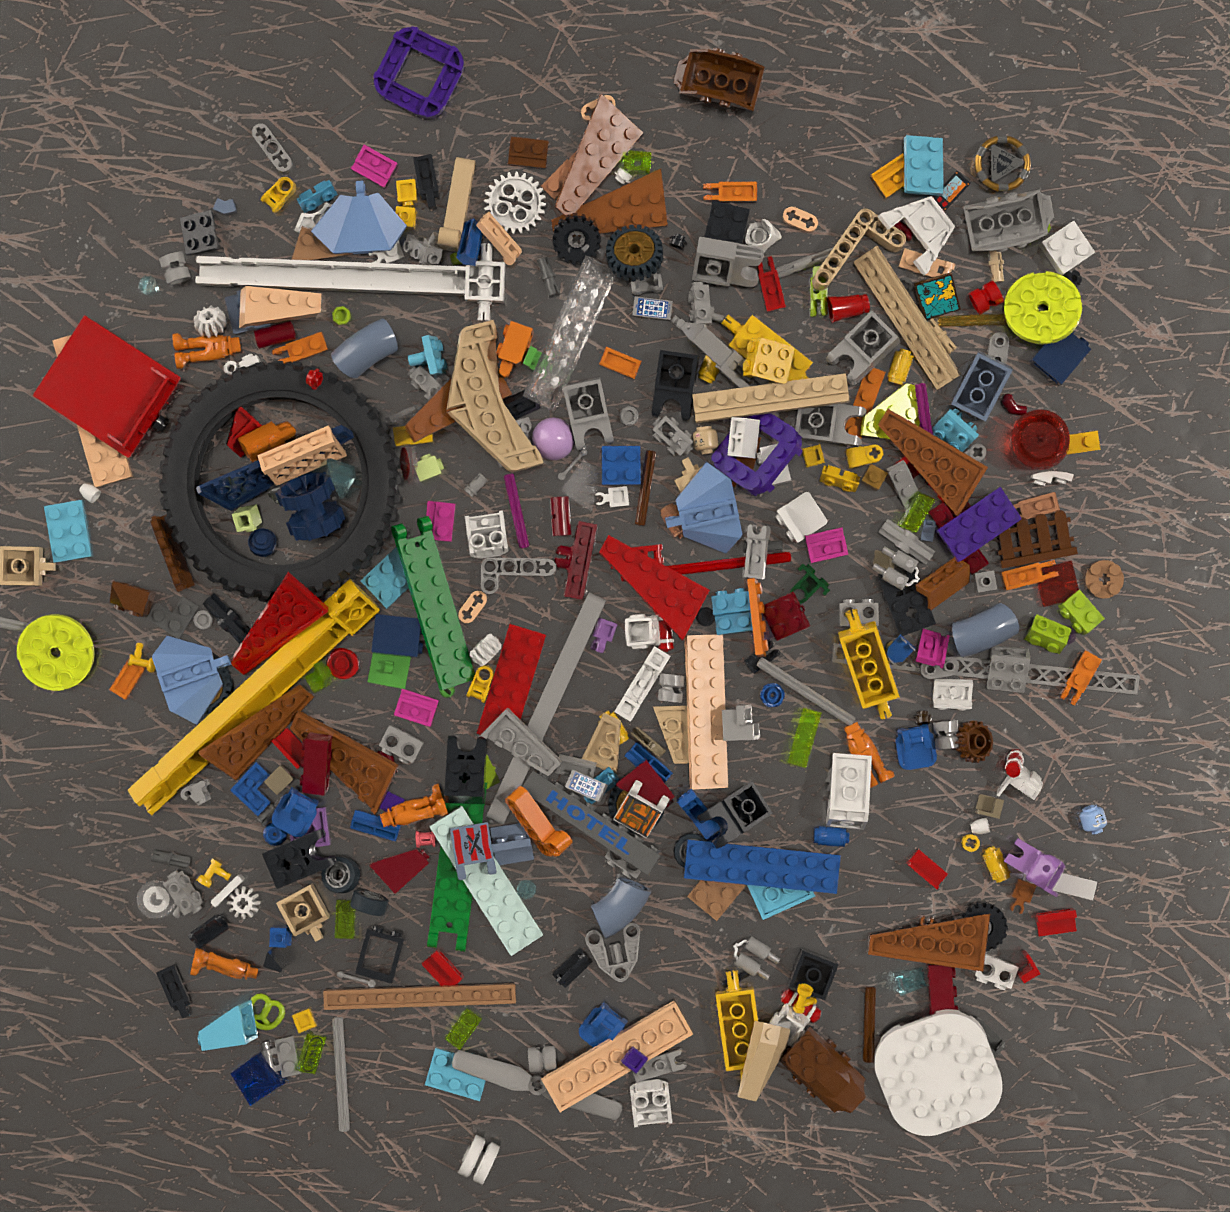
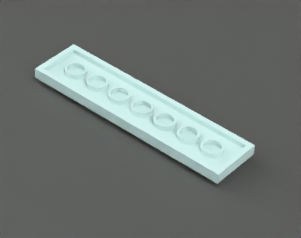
(492, 892)

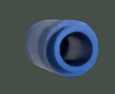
(831, 836)

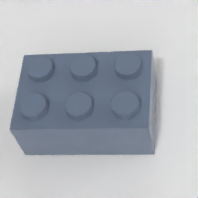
(982, 385)

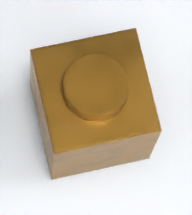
(874, 477)

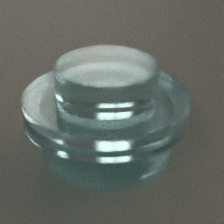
(526, 889)

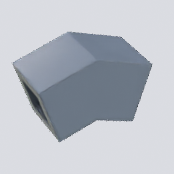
(225, 207)
(927, 530)

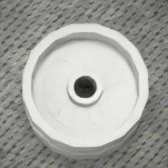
(478, 1159)

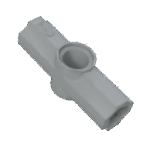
(906, 541)

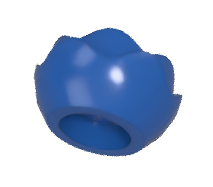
(778, 695)
(270, 838)

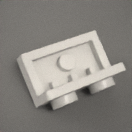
(952, 694)

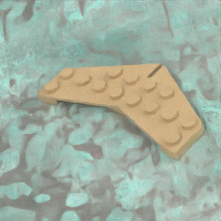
(483, 411)

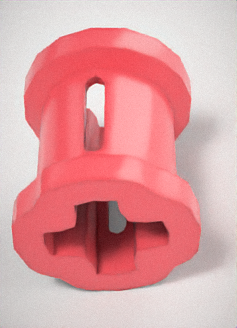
(425, 838)

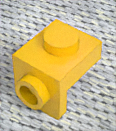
(406, 192)

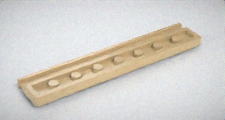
(907, 317)
(771, 398)

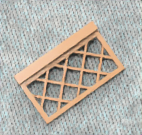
(293, 452)

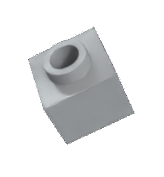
(978, 578)

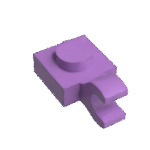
(604, 632)

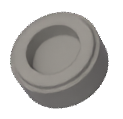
(629, 416)
(203, 619)

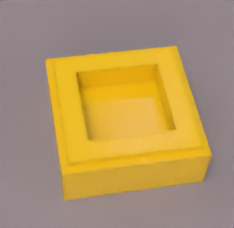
(813, 455)
(304, 1020)

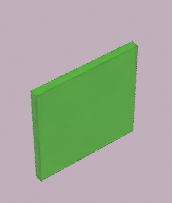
(389, 670)

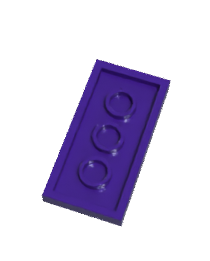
(979, 524)

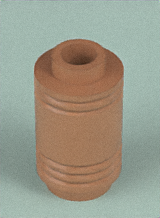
(672, 510)

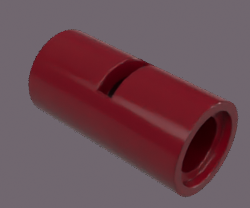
(274, 334)
(561, 516)

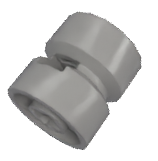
(177, 274)
(671, 688)
(946, 734)
(542, 1059)

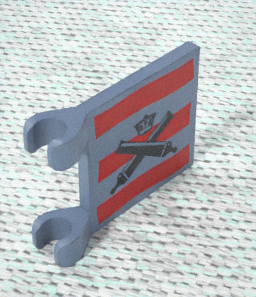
(472, 846)

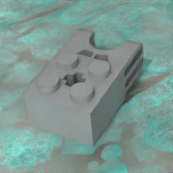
(726, 263)
(859, 349)
(587, 416)
(832, 426)

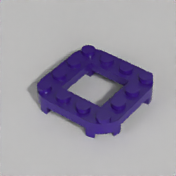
(415, 39)
(761, 480)

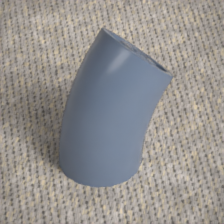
(365, 348)
(984, 630)
(620, 906)

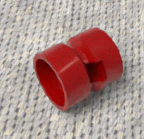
(986, 297)

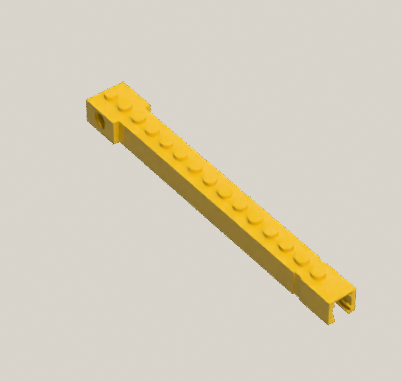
(347, 613)

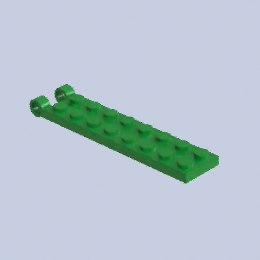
(434, 605)
(451, 896)

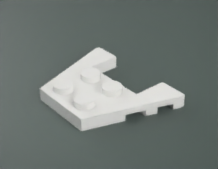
(927, 223)

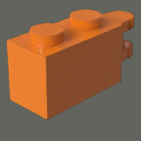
(265, 439)

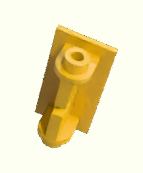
(848, 482)

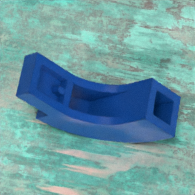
(693, 807)

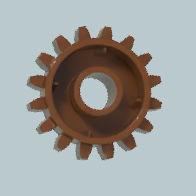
(974, 741)

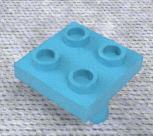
(430, 356)
(954, 430)

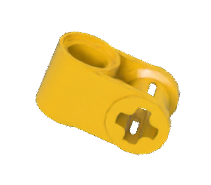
(278, 194)
(860, 455)
(480, 684)

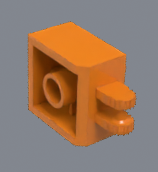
(514, 348)

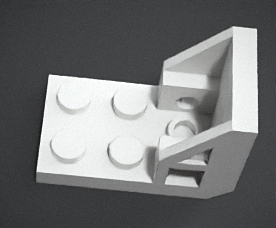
(849, 791)

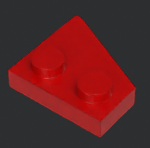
(241, 425)

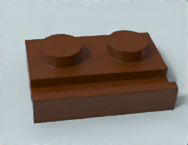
(528, 152)

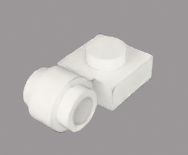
(248, 360)

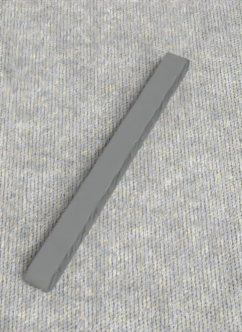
(549, 699)

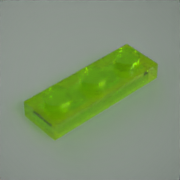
(804, 737)

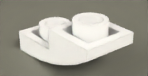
(1046, 477)

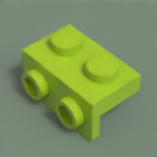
(1080, 613)
(1048, 634)

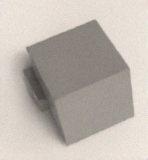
(739, 725)

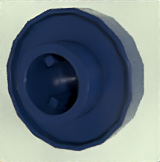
(262, 542)

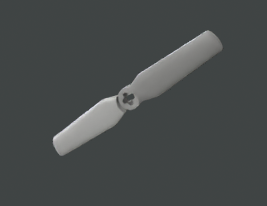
(518, 1079)

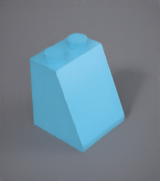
(230, 1029)

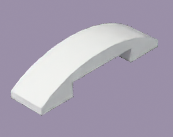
(642, 683)

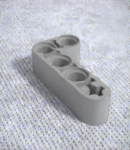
(518, 570)

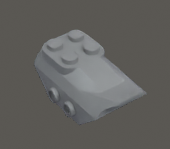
(1008, 220)

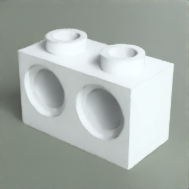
(997, 966)

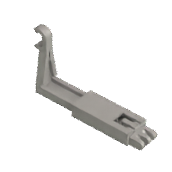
(726, 359)

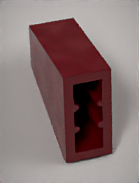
(652, 785)
(400, 868)

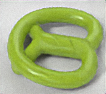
(265, 1011)

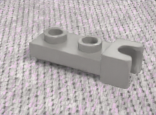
(756, 552)
(660, 1065)

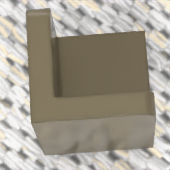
(882, 560)
(278, 780)
(989, 806)

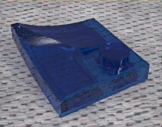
(256, 1079)

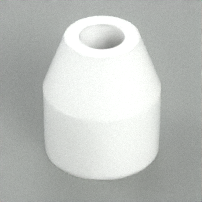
(90, 492)
(980, 826)

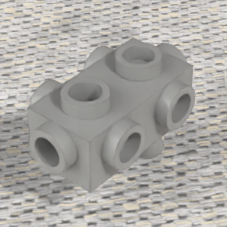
(423, 248)
(701, 310)
(424, 380)
(678, 441)
(183, 894)

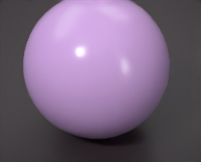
(553, 438)

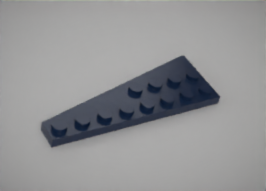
(249, 481)

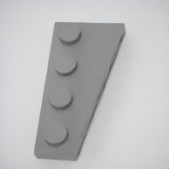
(518, 739)

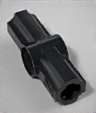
(226, 617)

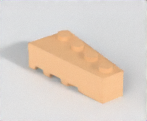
(271, 305)

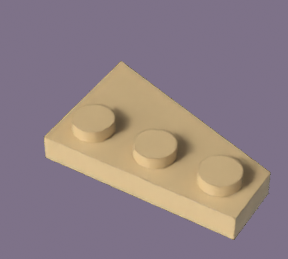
(675, 731)
(605, 743)

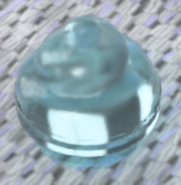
(148, 284)

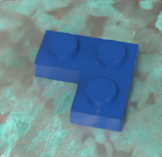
(247, 789)

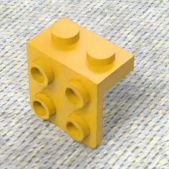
(768, 360)

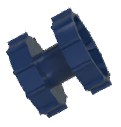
(313, 515)

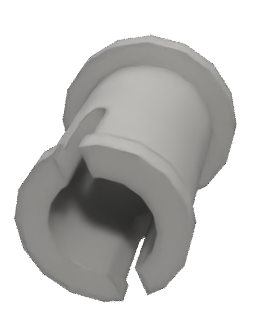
(475, 485)

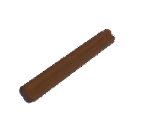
(645, 488)
(869, 1024)

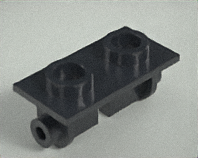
(214, 927)
(572, 968)

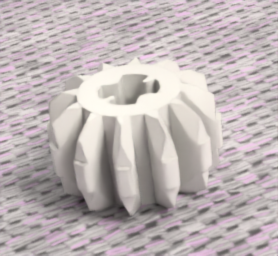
(210, 321)
(485, 650)
(249, 907)

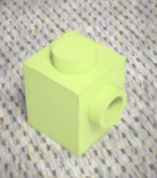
(429, 467)
(247, 518)

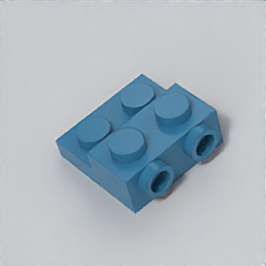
(732, 612)

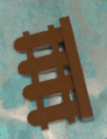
(1045, 543)
(172, 554)

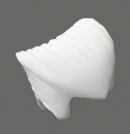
(761, 234)

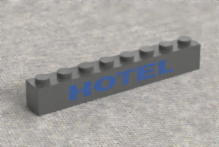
(588, 821)

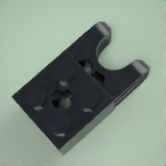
(672, 387)
(900, 600)
(465, 766)
(737, 813)
(302, 856)

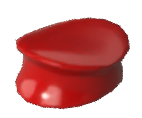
(342, 663)

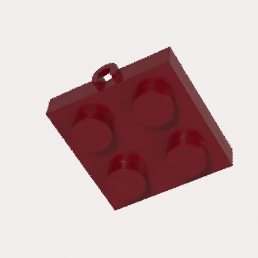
(785, 616)

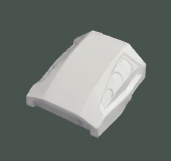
(486, 535)
(650, 1102)

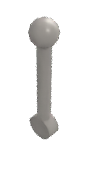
(583, 452)
(371, 983)

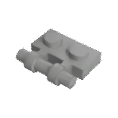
(286, 1053)

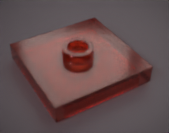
(1058, 588)

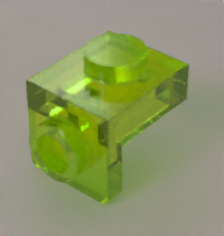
(319, 678)

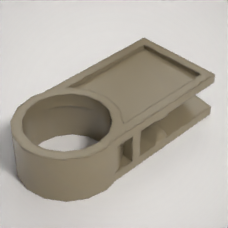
(648, 742)

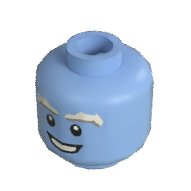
(1093, 819)

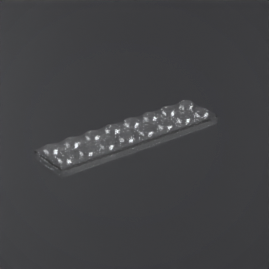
(570, 333)

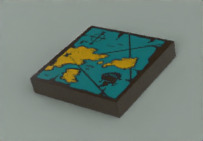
(937, 296)

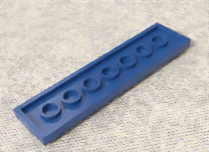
(762, 866)

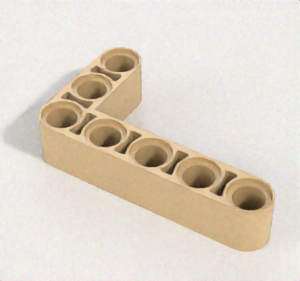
(457, 206)
(850, 243)

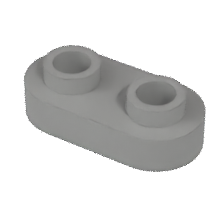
(996, 350)
(939, 672)

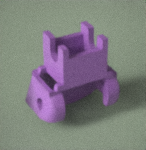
(1037, 867)

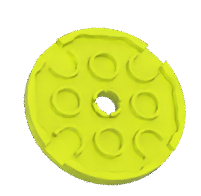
(1043, 326)
(74, 646)

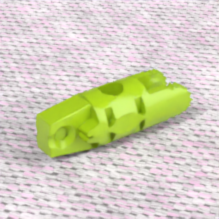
(818, 297)

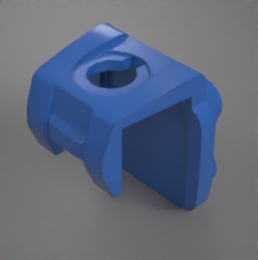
(915, 747)
(295, 813)
(601, 1025)

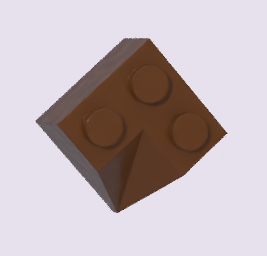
(129, 597)

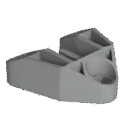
(600, 953)

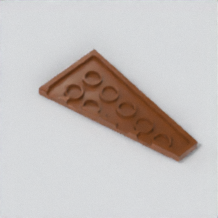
(946, 943)

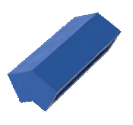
(469, 243)
(638, 754)
(373, 825)

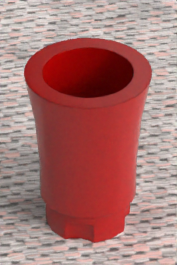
(847, 306)

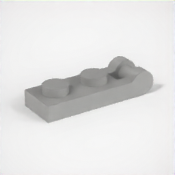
(902, 482)

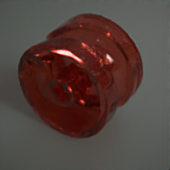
(1040, 454)

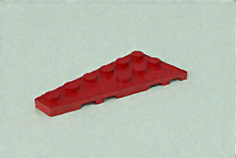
(663, 589)
(283, 618)

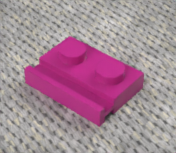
(374, 166)
(442, 519)
(826, 545)
(932, 648)
(416, 707)

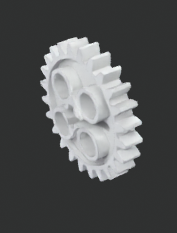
(521, 186)

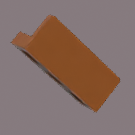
(944, 582)

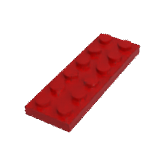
(513, 674)

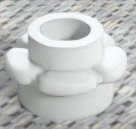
(622, 176)

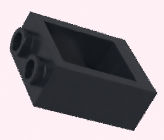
(373, 972)

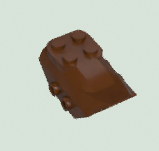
(720, 78)
(825, 1072)

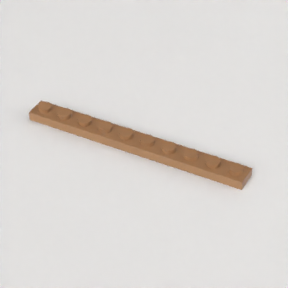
(419, 996)

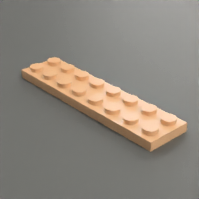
(104, 461)
(704, 711)
(603, 1062)

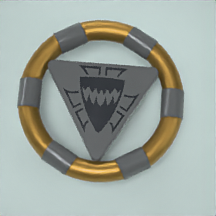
(1002, 163)

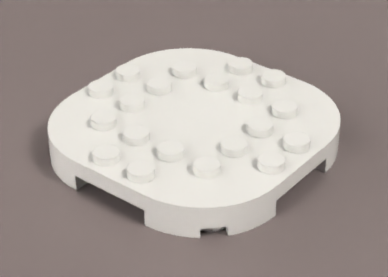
(938, 1073)

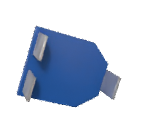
(899, 649)

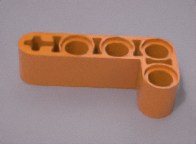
(536, 823)

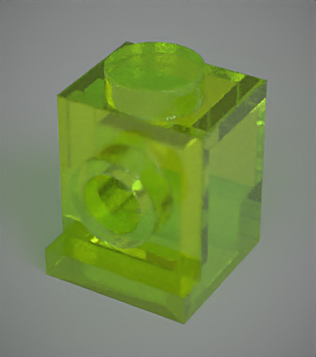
(644, 157)

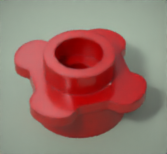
(314, 378)

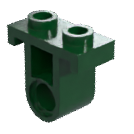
(809, 583)

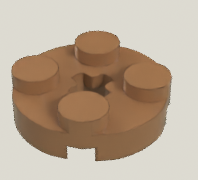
(1112, 586)

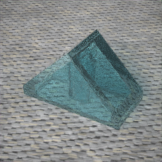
(342, 476)
(909, 980)

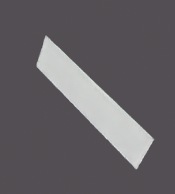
(1074, 886)

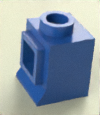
(280, 936)

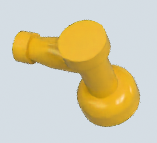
(136, 659)
(213, 868)
(804, 991)

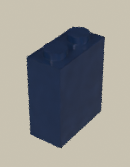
(1061, 358)
(397, 636)

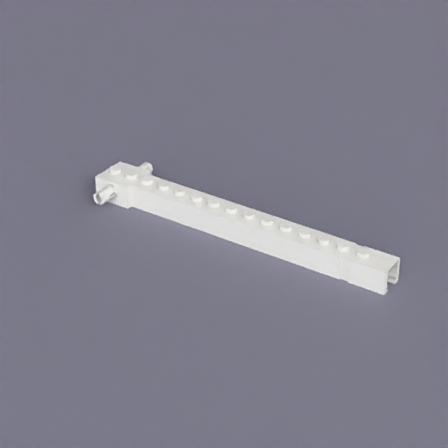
(477, 283)

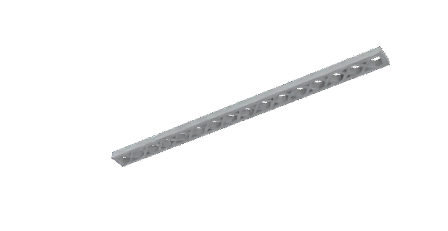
(1036, 681)

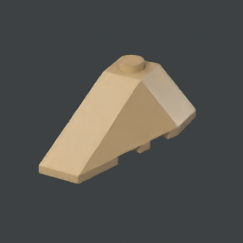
(763, 1055)

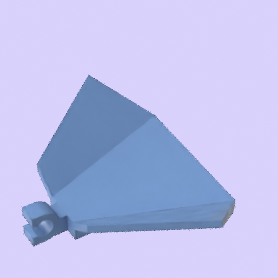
(359, 224)
(708, 510)
(188, 676)

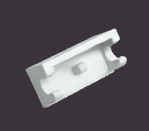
(743, 437)

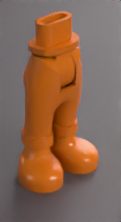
(215, 348)
(861, 744)
(415, 809)
(225, 966)

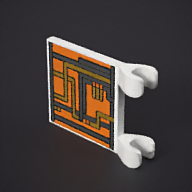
(638, 812)

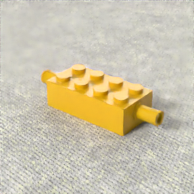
(755, 328)
(868, 664)
(736, 1020)

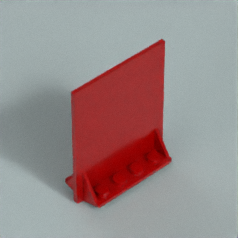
(107, 386)

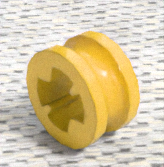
(972, 837)

